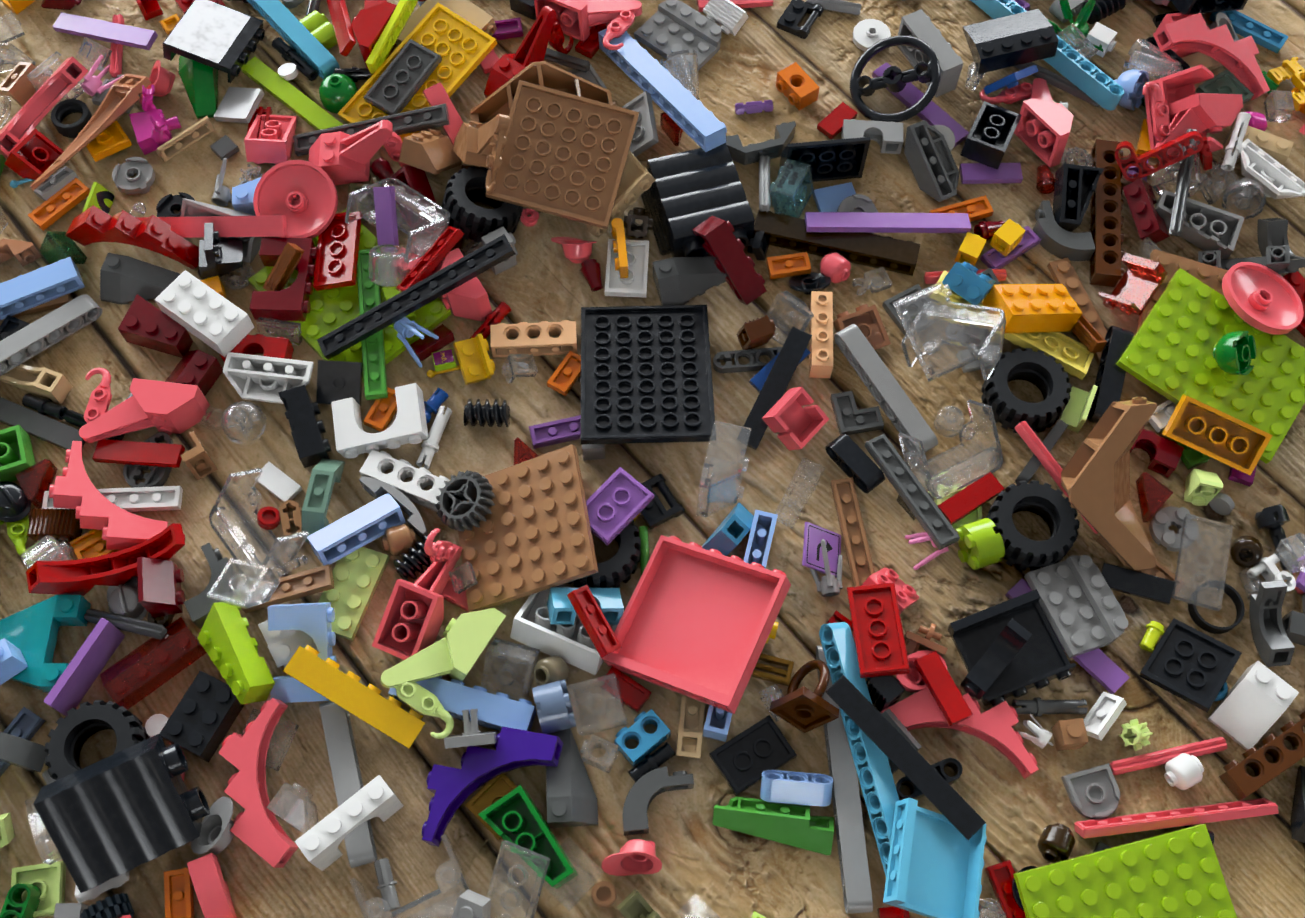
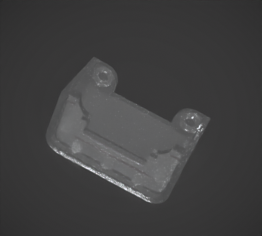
(935, 331)

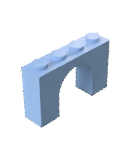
(315, 621)

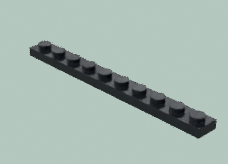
(415, 297)

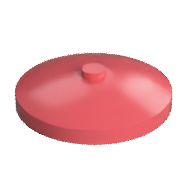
(299, 192)
(1262, 298)

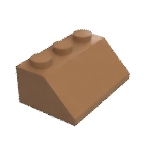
(429, 151)

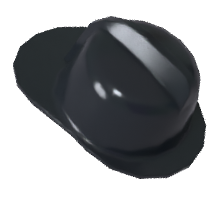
(13, 502)

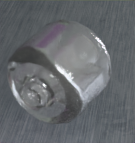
(387, 265)
(46, 549)

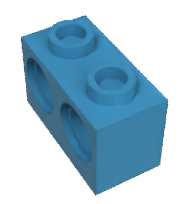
(646, 741)

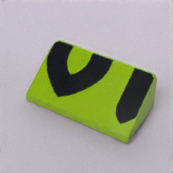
(100, 198)

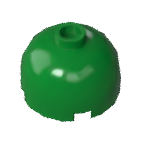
(336, 91)
(1235, 353)

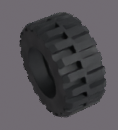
(471, 219)
(1038, 370)
(1051, 508)
(620, 565)
(83, 723)

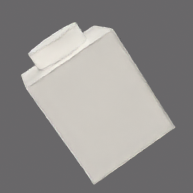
(1102, 39)

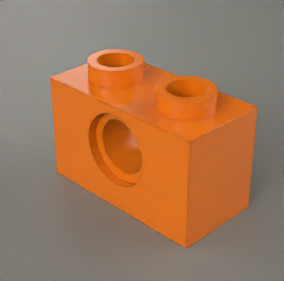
(797, 86)

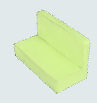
(1078, 408)

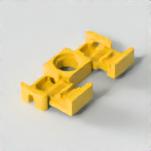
(1295, 72)

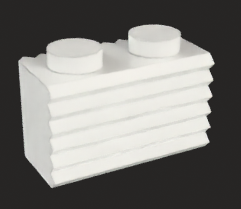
(726, 15)

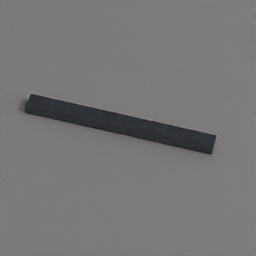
(905, 757)

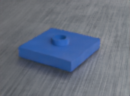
(1011, 80)

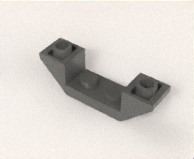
(773, 148)
(1276, 258)

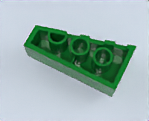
(521, 823)

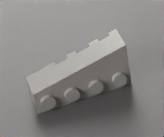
(1203, 224)

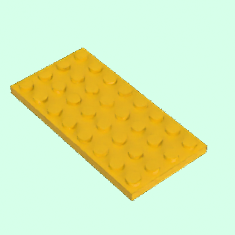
(446, 34)

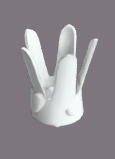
(1042, 735)

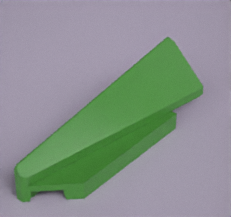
(777, 822)

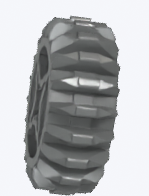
(465, 514)

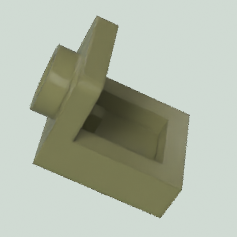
(636, 907)

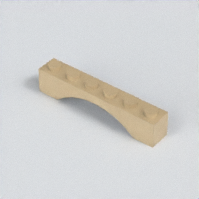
(39, 382)

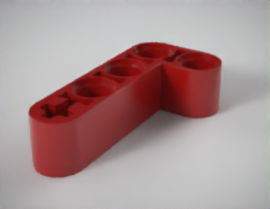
(1159, 152)

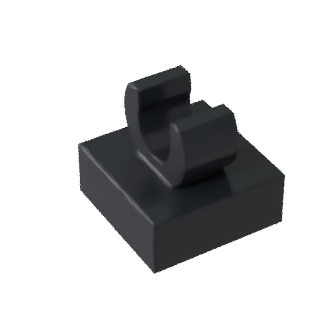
(758, 245)

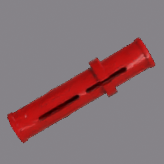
(492, 319)

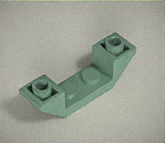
(319, 494)

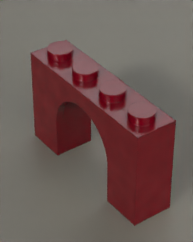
(292, 302)

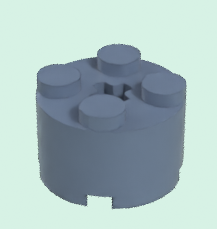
(553, 707)

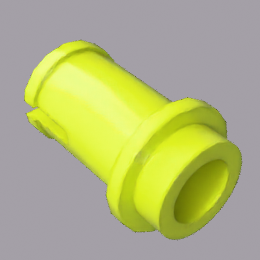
(1151, 636)

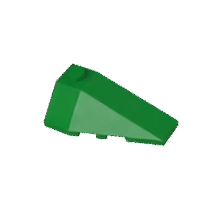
(201, 86)

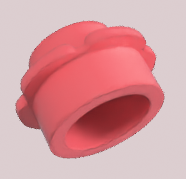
(529, 221)

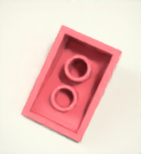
(274, 142)

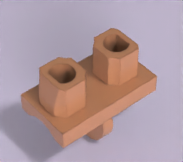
(913, 640)

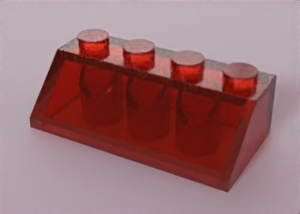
(152, 664)

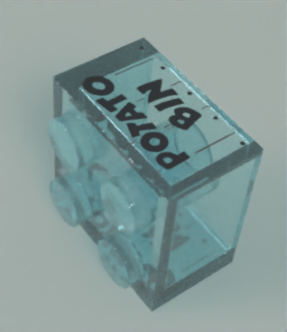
(792, 188)

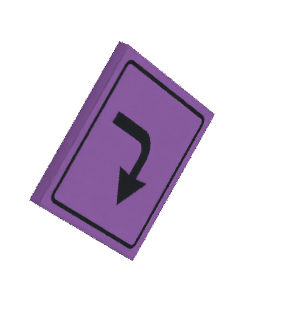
(813, 551)

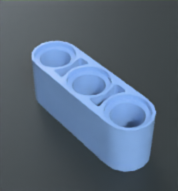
(796, 788)

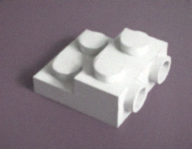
(284, 643)

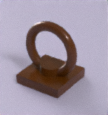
(802, 706)

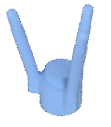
(407, 329)

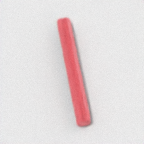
(1161, 757)

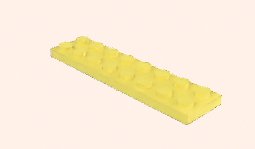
(1065, 350)

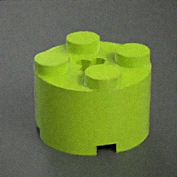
(980, 544)

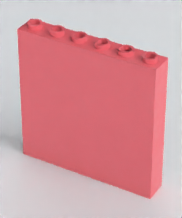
(698, 622)

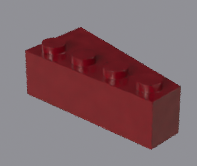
(731, 258)

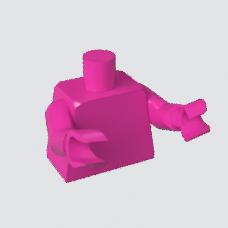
(151, 126)

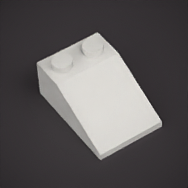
(1253, 705)

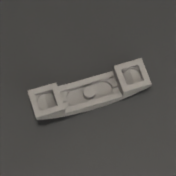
(379, 488)

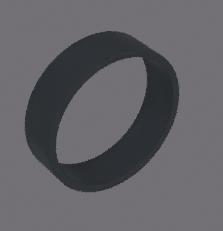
(1200, 622)

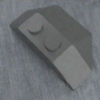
(931, 161)

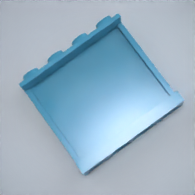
(933, 864)

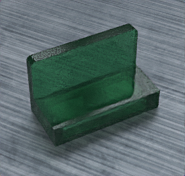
(58, 247)

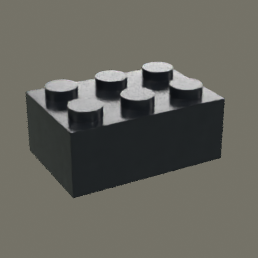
(990, 135)
(202, 717)

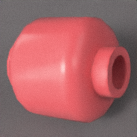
(835, 267)

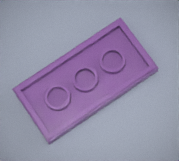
(84, 667)

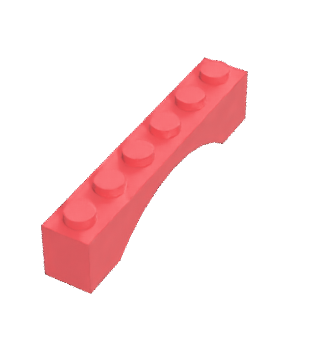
(40, 104)

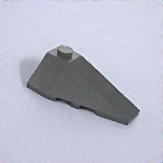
(126, 277)
(684, 278)
(569, 789)

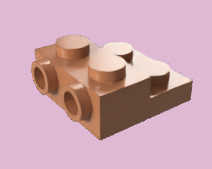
(868, 322)

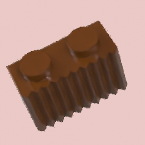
(756, 332)
(54, 522)

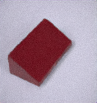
(428, 345)

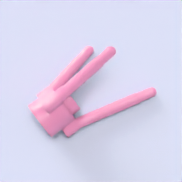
(93, 83)
(923, 537)

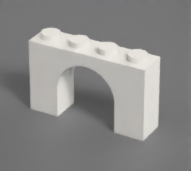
(408, 426)
(322, 840)

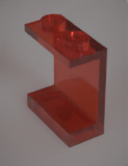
(1135, 286)

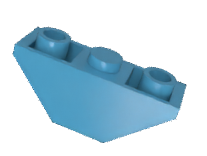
(730, 531)

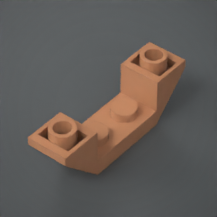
(22, 250)

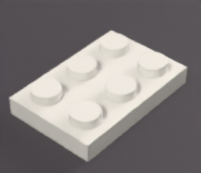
(636, 282)

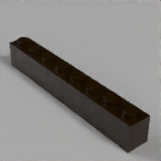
(856, 247)

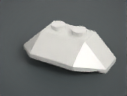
(1272, 175)
(263, 376)

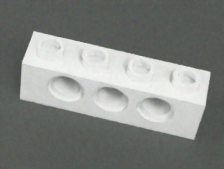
(381, 461)

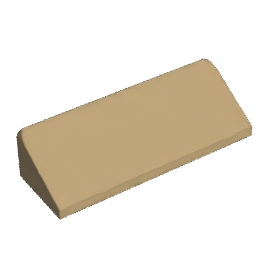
(185, 139)

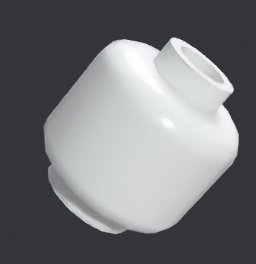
(1183, 771)

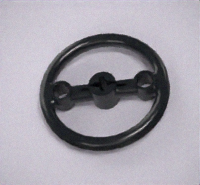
(895, 78)

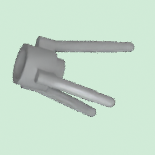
(222, 193)
(829, 585)

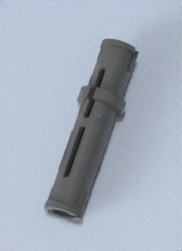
(1038, 706)

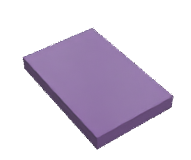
(616, 505)

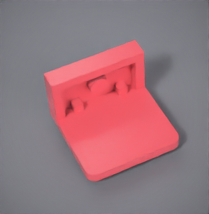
(905, 593)

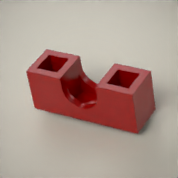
(268, 346)

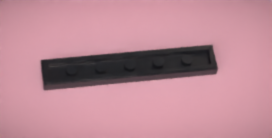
(776, 383)

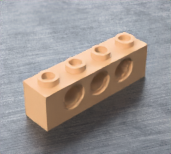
(822, 335)
(543, 345)

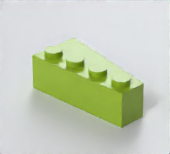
(236, 653)

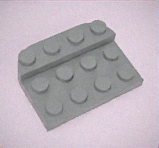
(680, 28)
(1078, 604)

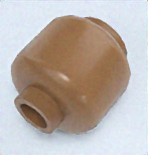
(398, 539)

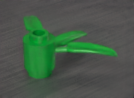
(1080, 20)

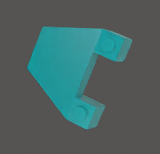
(36, 635)

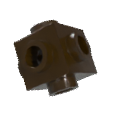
(638, 230)

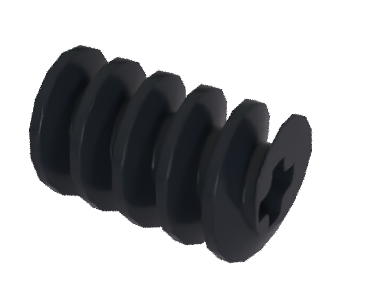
(1104, 8)
(486, 413)
(413, 562)

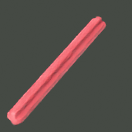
(1043, 455)

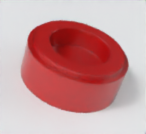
(268, 518)

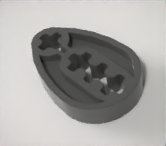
(157, 476)

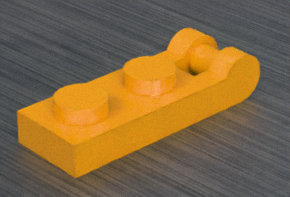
(619, 247)

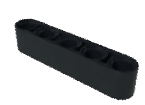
(1109, 375)

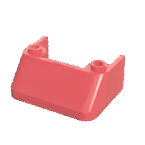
(1173, 89)

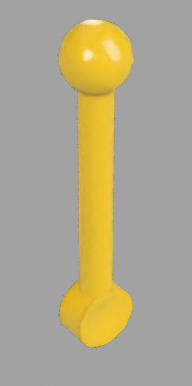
(431, 373)

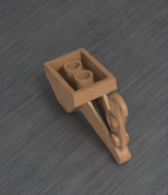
(482, 145)

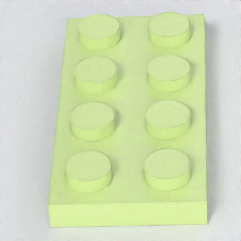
(354, 586)

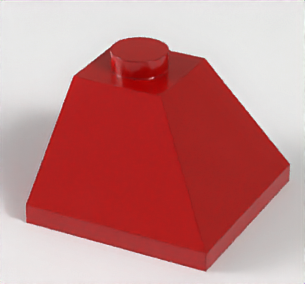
(33, 155)

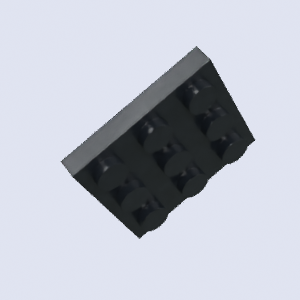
(1190, 665)

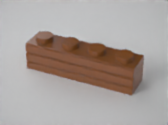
(283, 268)
(1088, 335)

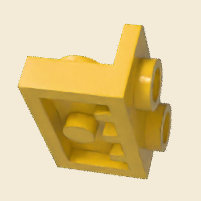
(474, 359)

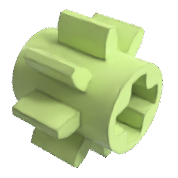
(1129, 737)

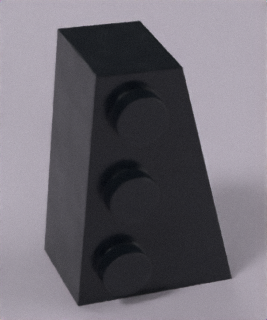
(1072, 193)
(305, 426)

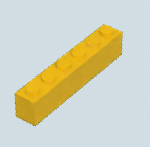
(353, 696)

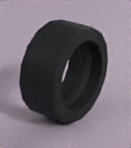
(66, 108)

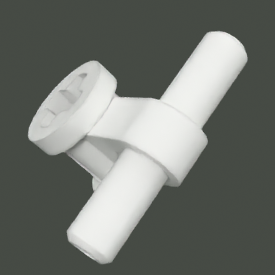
(1271, 573)

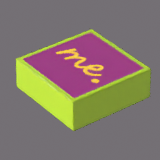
(444, 360)

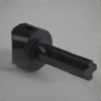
(1273, 519)

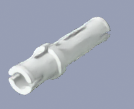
(1242, 122)
(430, 445)

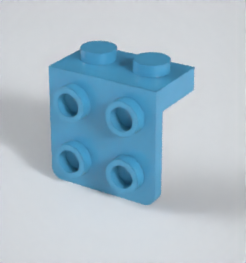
(967, 283)

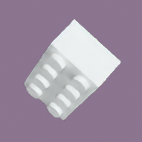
(204, 313)

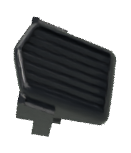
(218, 256)

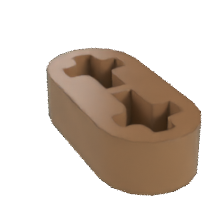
(286, 521)

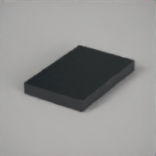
(751, 753)

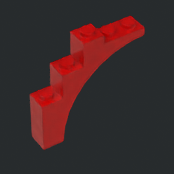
(151, 234)
(111, 569)

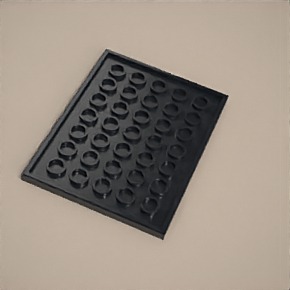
(646, 375)

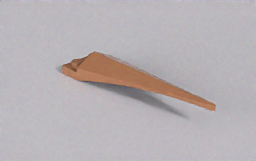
(117, 102)

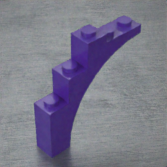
(452, 785)

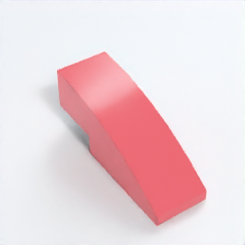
(211, 887)

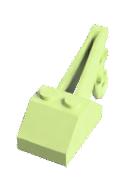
(451, 655)

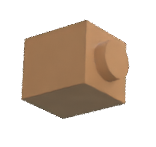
(1069, 734)

